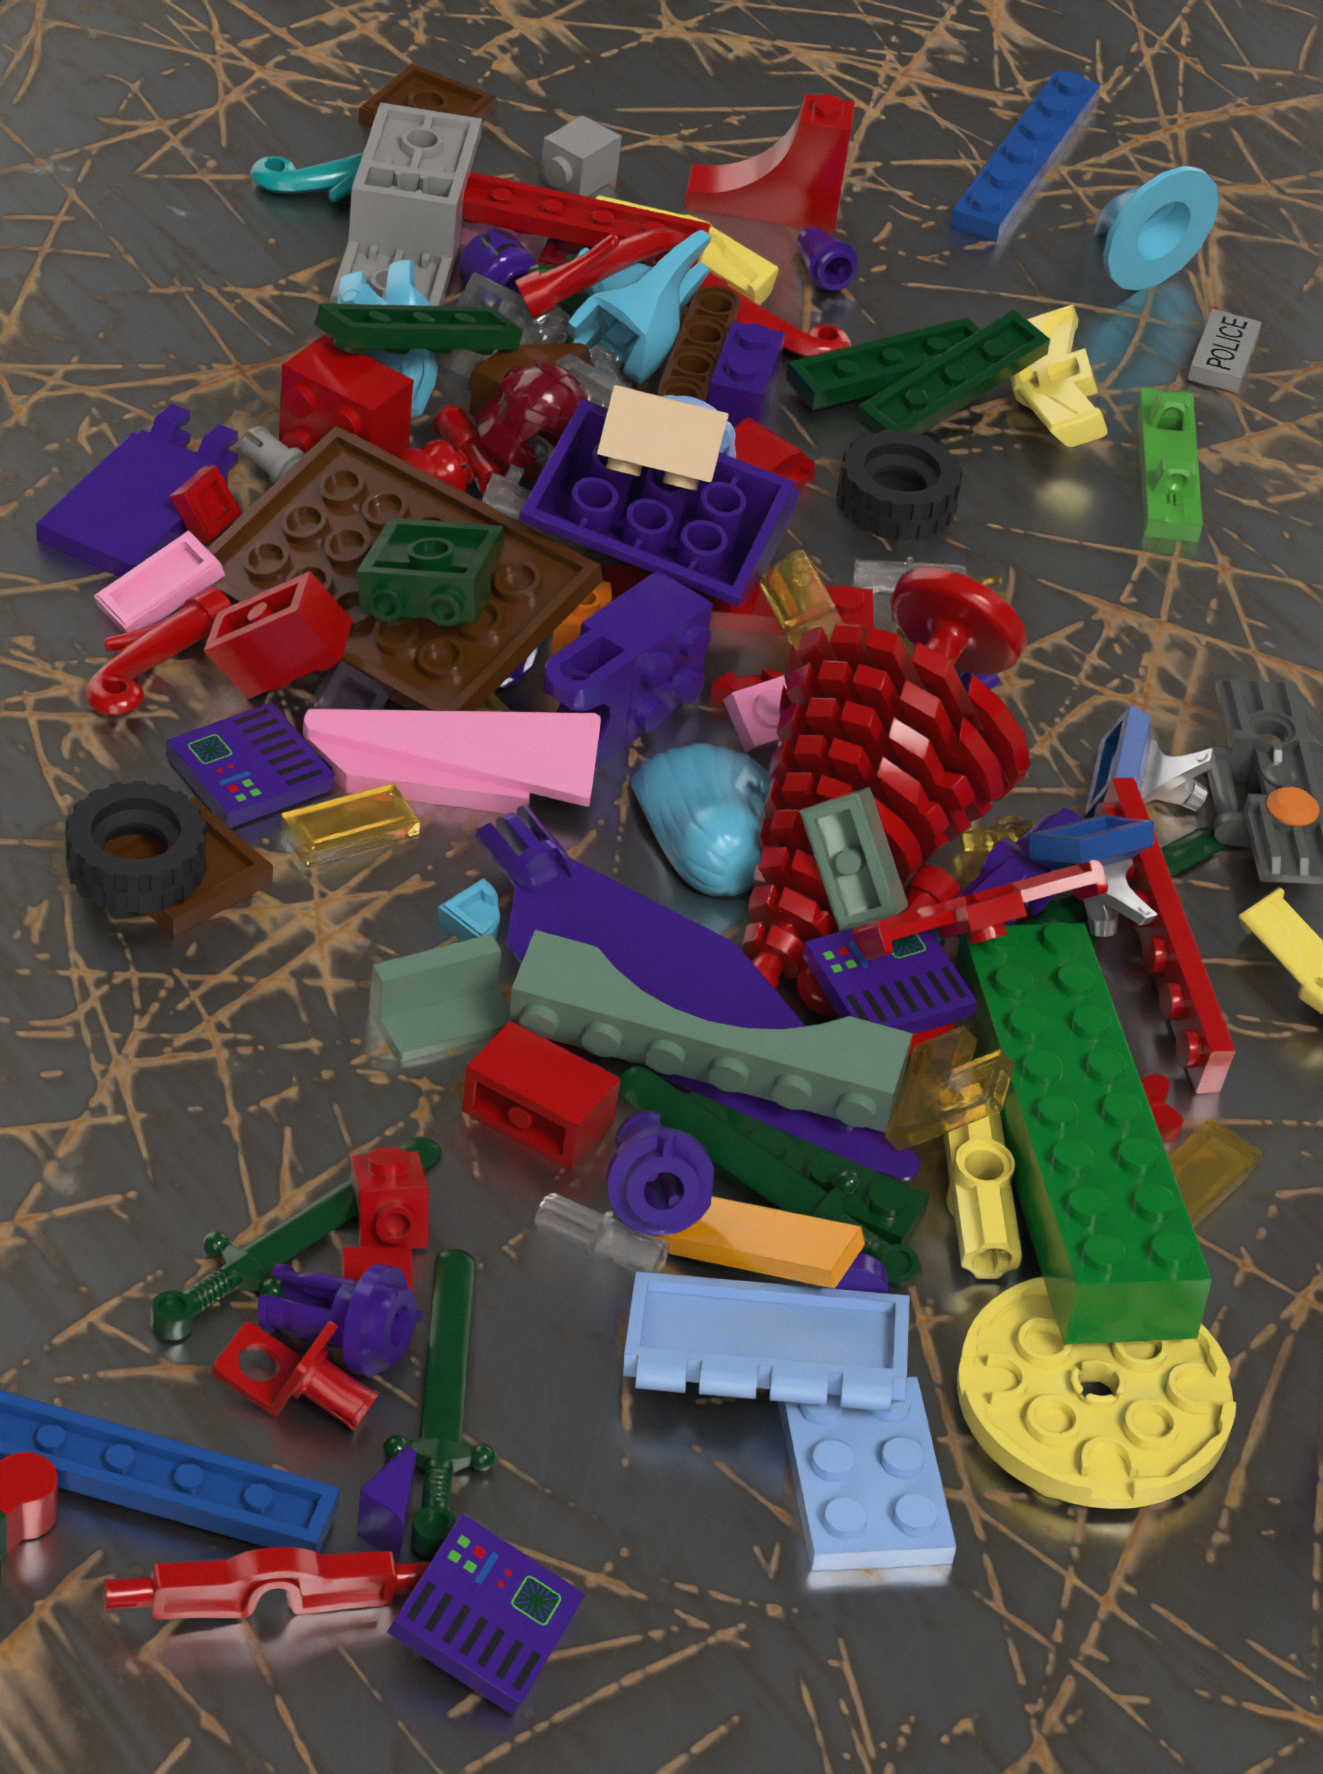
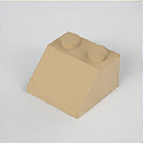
(663, 436)

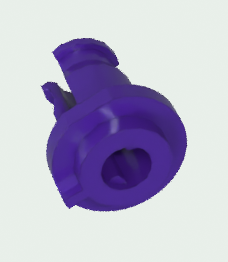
(658, 1176)
(372, 1313)

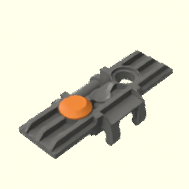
(1287, 817)

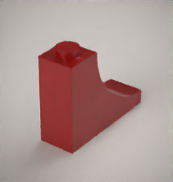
(790, 182)

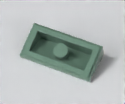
(854, 859)

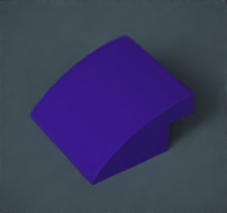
(701, 538)

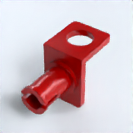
(294, 1376)

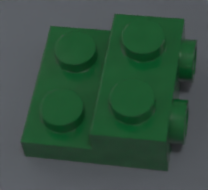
(429, 571)

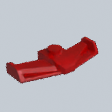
(981, 912)

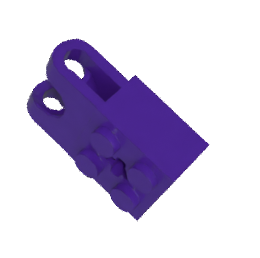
(634, 661)

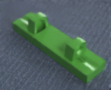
(1169, 465)

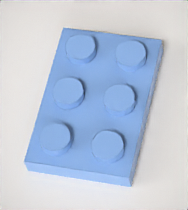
(868, 1484)

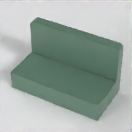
(439, 998)

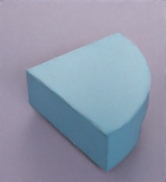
(472, 912)

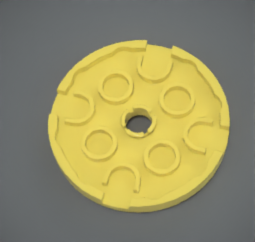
(1094, 1451)

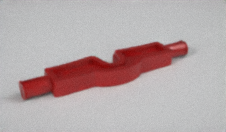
(235, 1585)

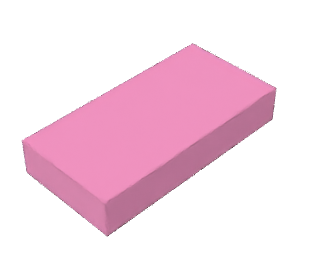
(160, 584)

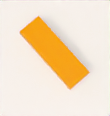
(770, 1242)

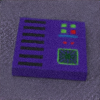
(249, 765)
(904, 990)
(486, 1614)

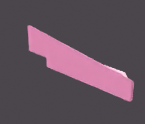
(460, 756)

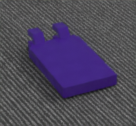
(124, 504)

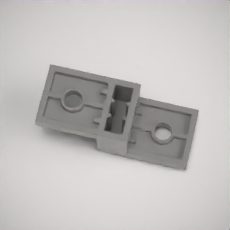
(410, 198)

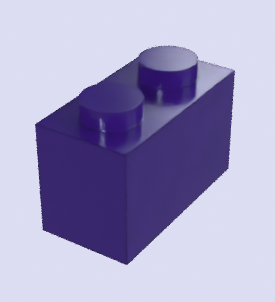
(747, 372)

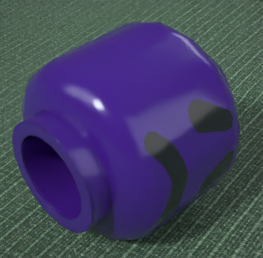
(496, 257)

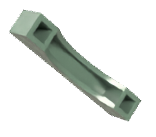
(831, 1069)

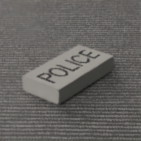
(1224, 351)

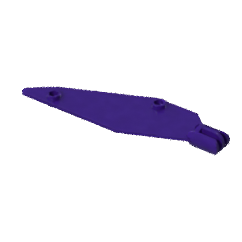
(668, 960)

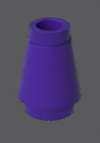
(827, 259)

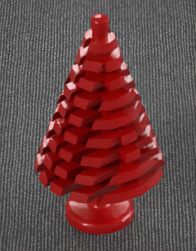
(889, 723)

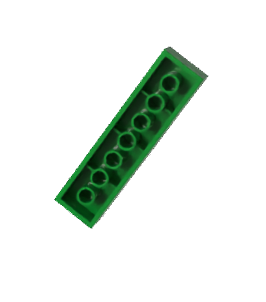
(1084, 1141)

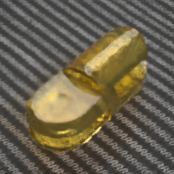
(799, 597)

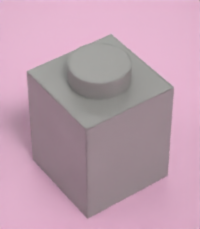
(580, 157)

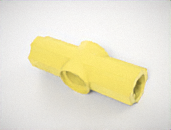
(983, 1198)

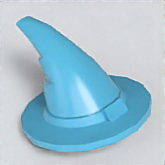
(1157, 227)

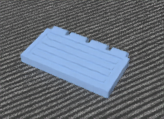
(767, 1337)

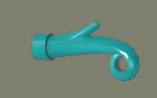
(281, 177)

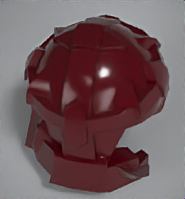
(529, 403)

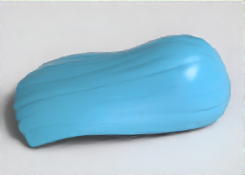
(706, 814)

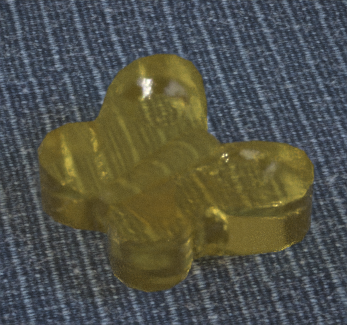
(1006, 826)

